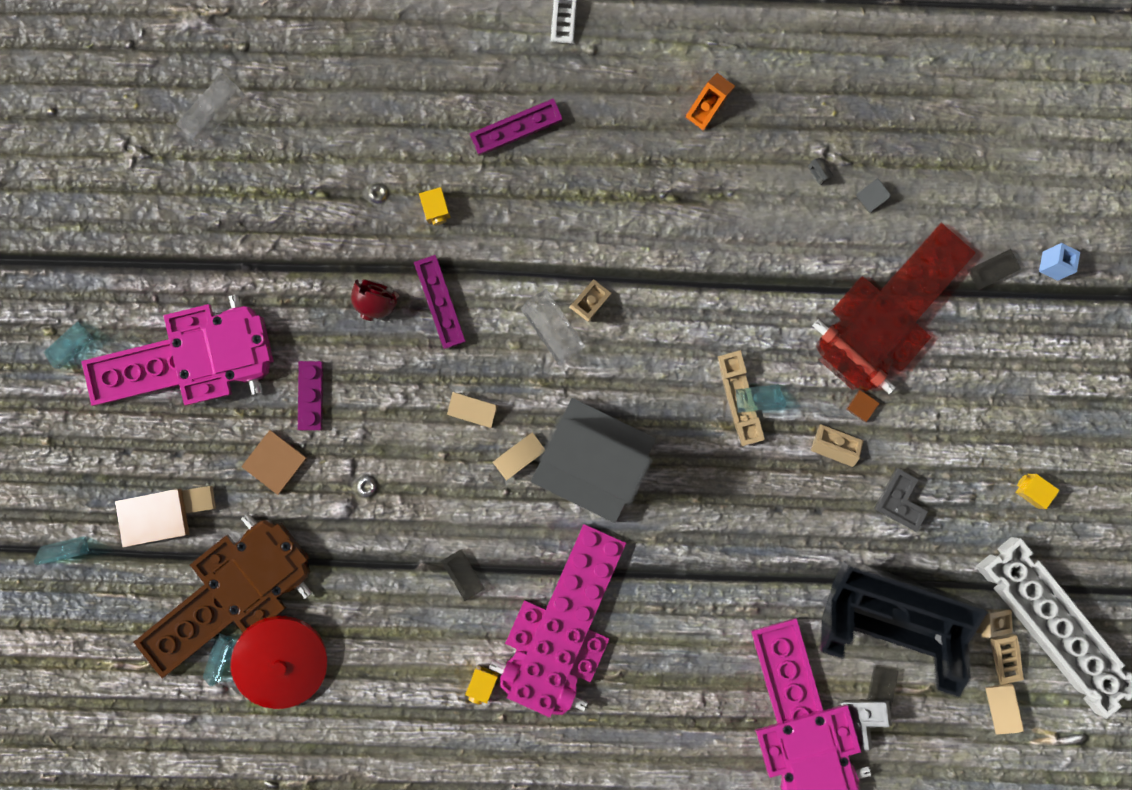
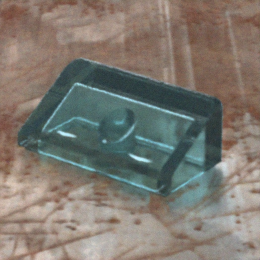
(68, 345)
(760, 398)
(62, 550)
(217, 659)

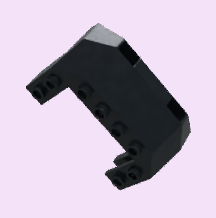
(904, 615)

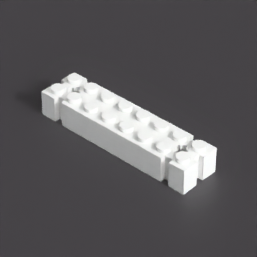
(1058, 626)

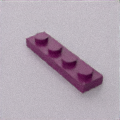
(516, 127)
(439, 302)

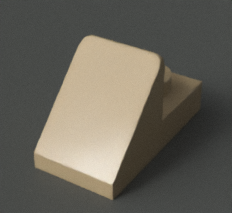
(590, 300)
(996, 623)

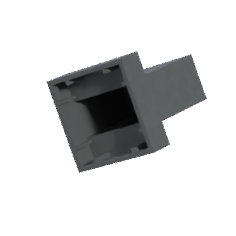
(594, 460)

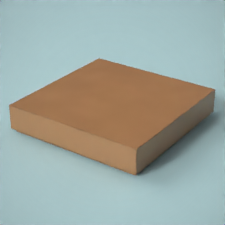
(274, 462)

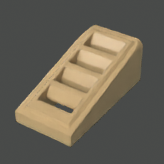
(996, 643)

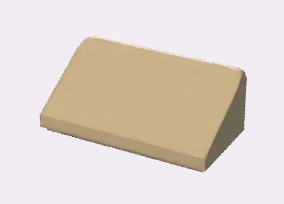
(472, 410)
(837, 445)
(1004, 709)

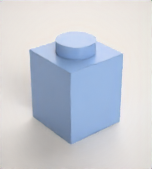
(1059, 261)

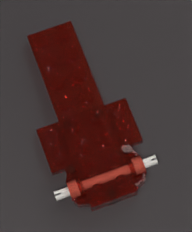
(881, 325)

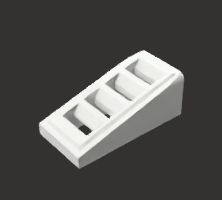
(563, 39)

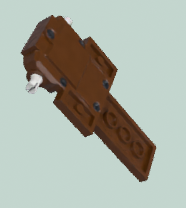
(238, 587)

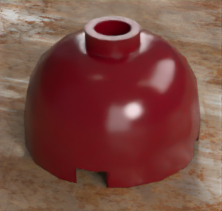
(372, 300)

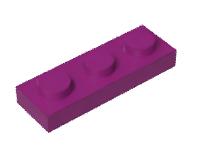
(310, 395)

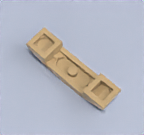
(734, 377)

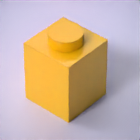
(434, 206)
(1036, 490)
(481, 685)

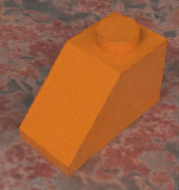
(710, 101)

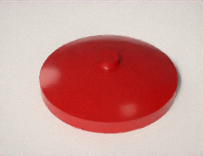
(279, 662)

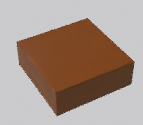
(862, 406)

